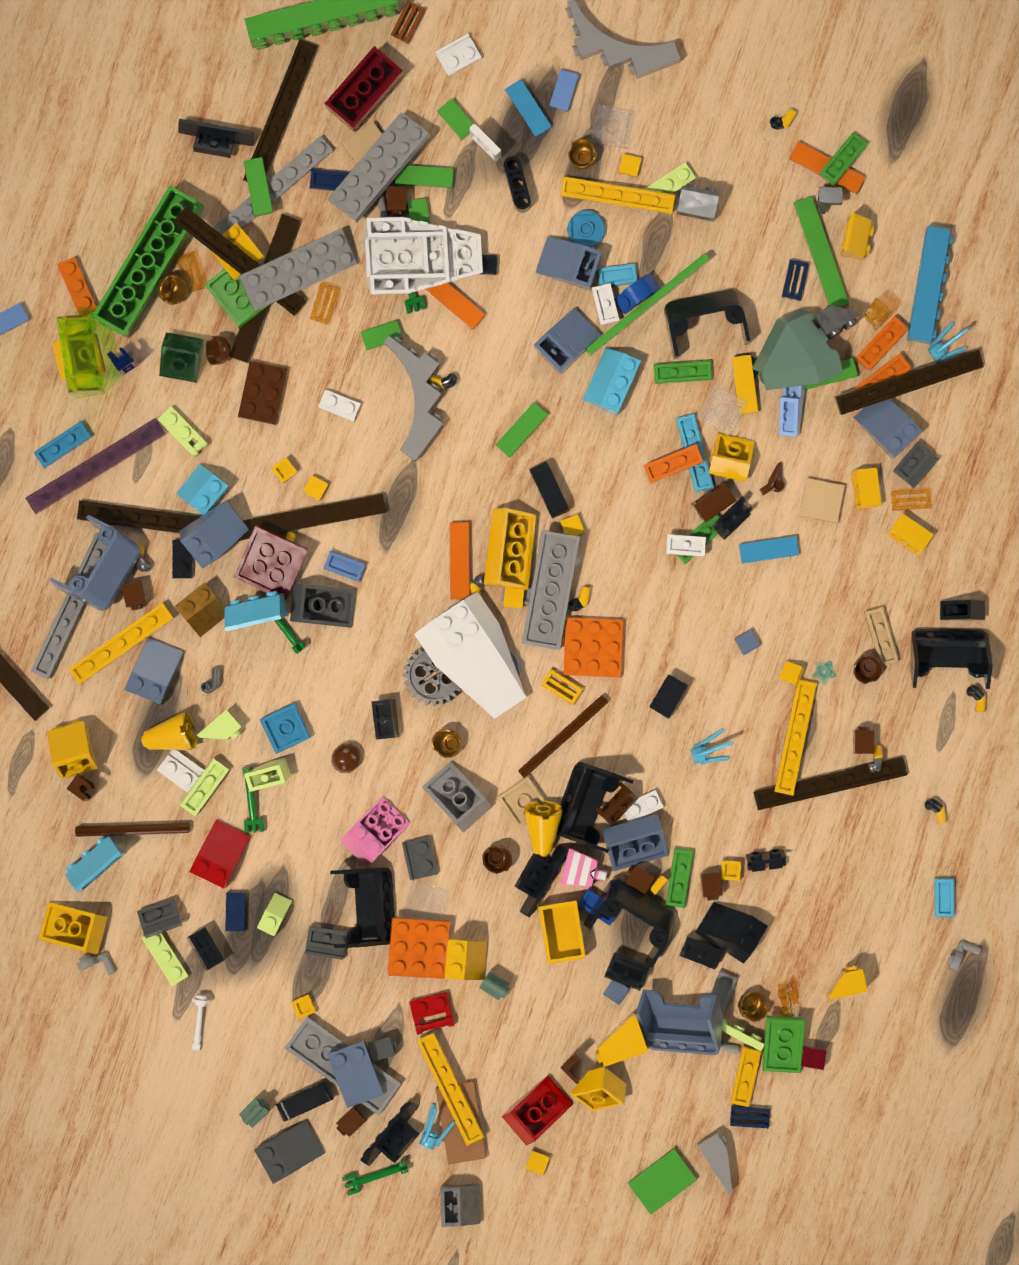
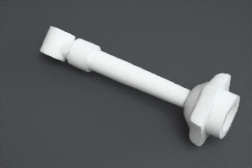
(200, 1001)

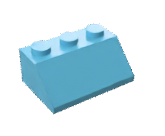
(611, 380)
(255, 610)
(93, 863)

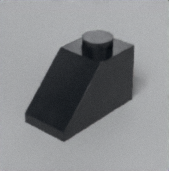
(962, 610)

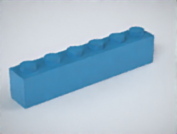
(928, 285)

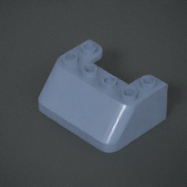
(680, 1026)

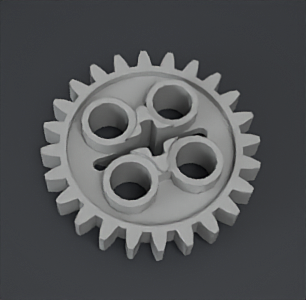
(442, 690)

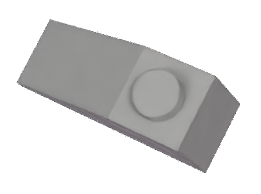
(717, 1156)

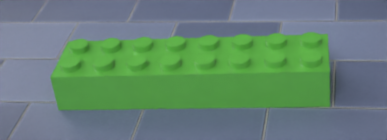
(314, 19)
(146, 264)

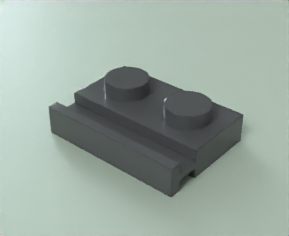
(915, 465)
(419, 858)
(159, 918)
(322, 940)

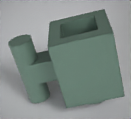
(495, 986)
(254, 1111)

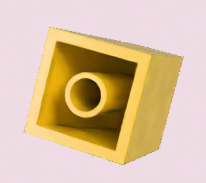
(71, 749)
(465, 959)
(622, 1043)

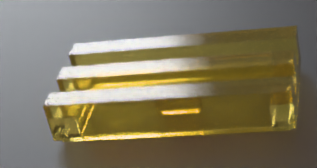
(185, 256)
(320, 319)
(910, 507)

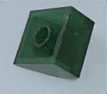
(181, 357)

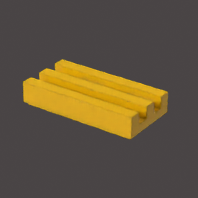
(575, 696)

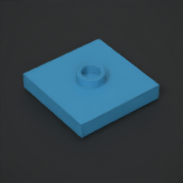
(285, 728)

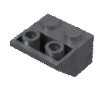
(698, 202)
(834, 319)
(460, 1205)

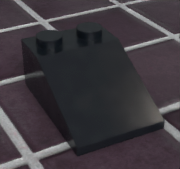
(731, 931)

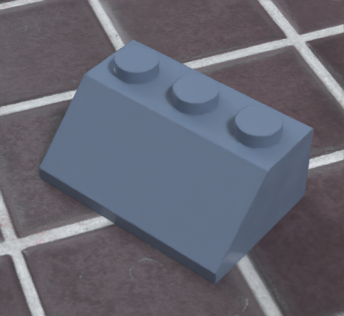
(635, 842)

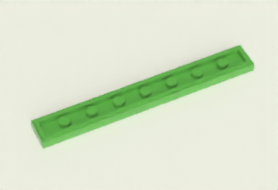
(646, 305)

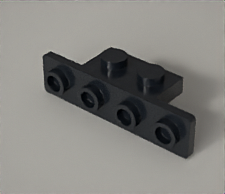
(213, 138)
(537, 877)
(394, 1138)

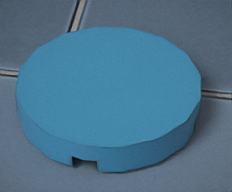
(586, 228)

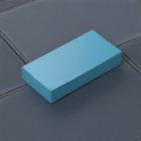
(617, 275)
(944, 898)

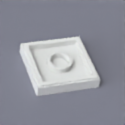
(485, 142)

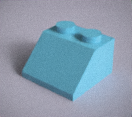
(202, 490)

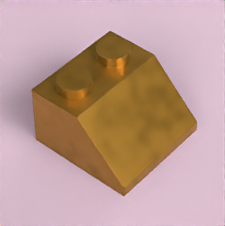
(201, 609)

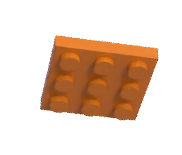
(593, 647)
(418, 947)

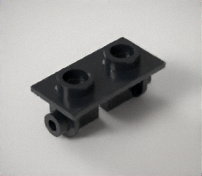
(757, 860)

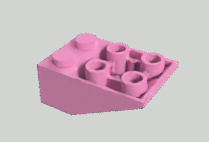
(374, 832)

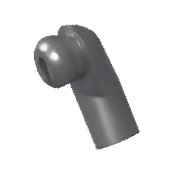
(213, 683)

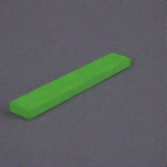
(821, 252)

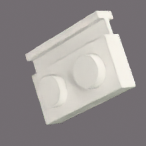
(458, 55)
(180, 770)

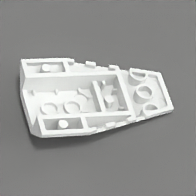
(417, 255)
(474, 654)

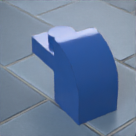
(637, 293)

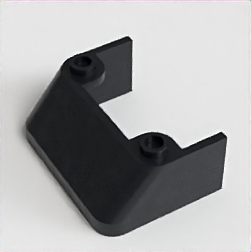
(678, 311)
(950, 649)
(581, 798)
(622, 895)
(373, 906)

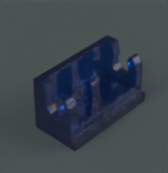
(124, 363)

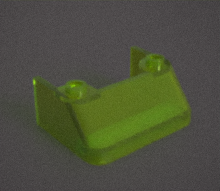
(79, 355)

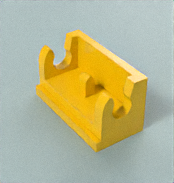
(866, 488)
(910, 534)

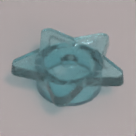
(827, 668)

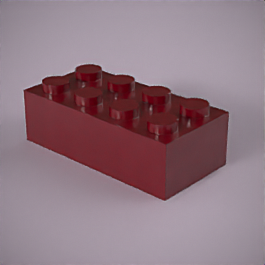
(364, 89)

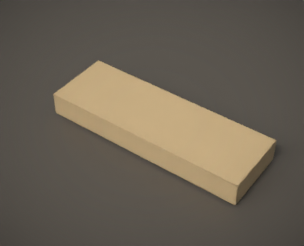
(881, 636)

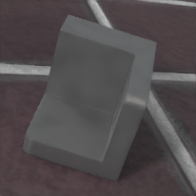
(828, 196)

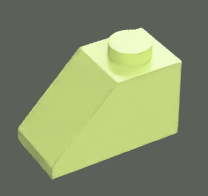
(222, 728)
(268, 775)
(274, 914)

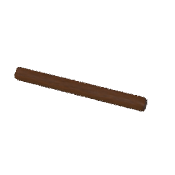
(563, 736)
(136, 829)

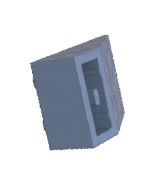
(569, 262)
(566, 341)

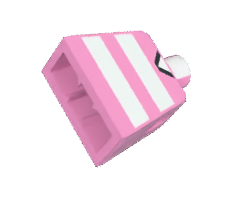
(581, 870)

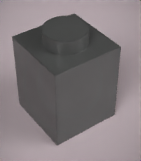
(382, 1048)

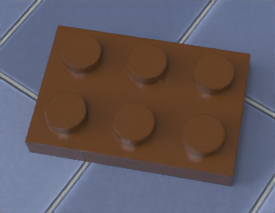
(262, 393)

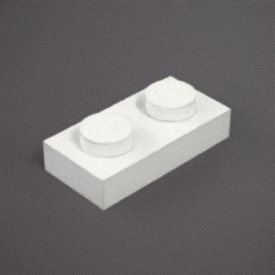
(605, 304)
(339, 405)
(685, 545)
(643, 806)

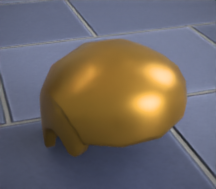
(582, 153)
(172, 289)
(447, 743)
(753, 1006)

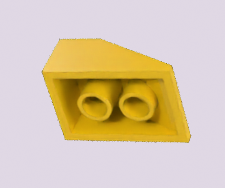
(73, 928)

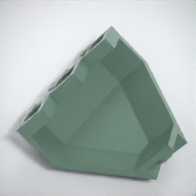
(796, 354)

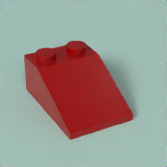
(219, 854)
(537, 1110)

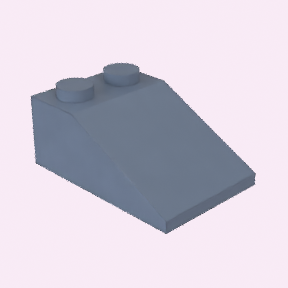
(888, 426)
(213, 533)
(154, 671)
(355, 1073)

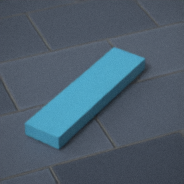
(690, 436)

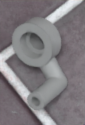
(955, 959)
(88, 961)

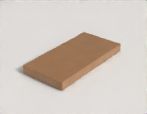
(455, 1146)

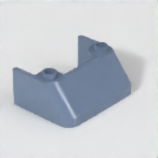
(109, 571)

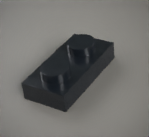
(181, 561)

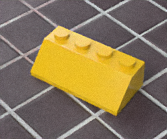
(510, 538)

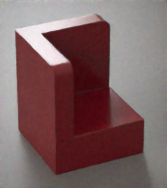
(813, 1058)

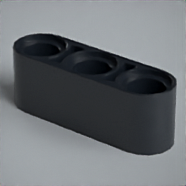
(511, 176)
(549, 489)
(304, 1101)

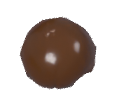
(217, 350)
(868, 668)
(346, 758)
(497, 859)

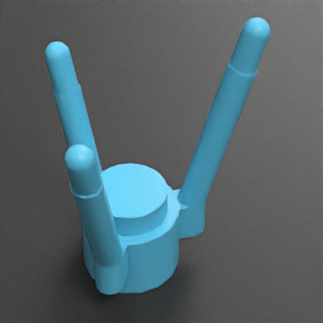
(938, 351)
(700, 753)
(429, 1137)

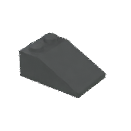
(322, 605)
(289, 1151)

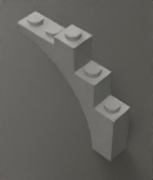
(643, 59)
(419, 370)

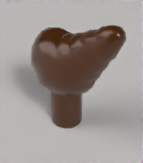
(775, 481)

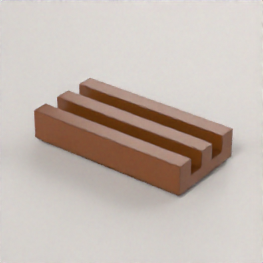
(414, 8)

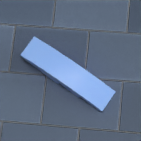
(791, 410)

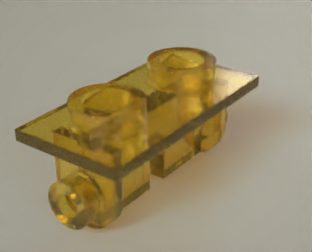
(786, 994)

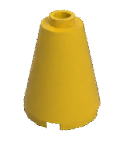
(171, 734)
(542, 825)

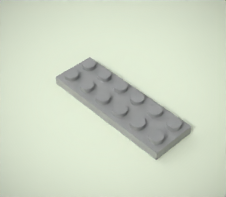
(379, 167)
(297, 269)
(550, 589)
(313, 1043)

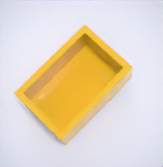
(562, 932)

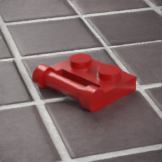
(428, 1007)

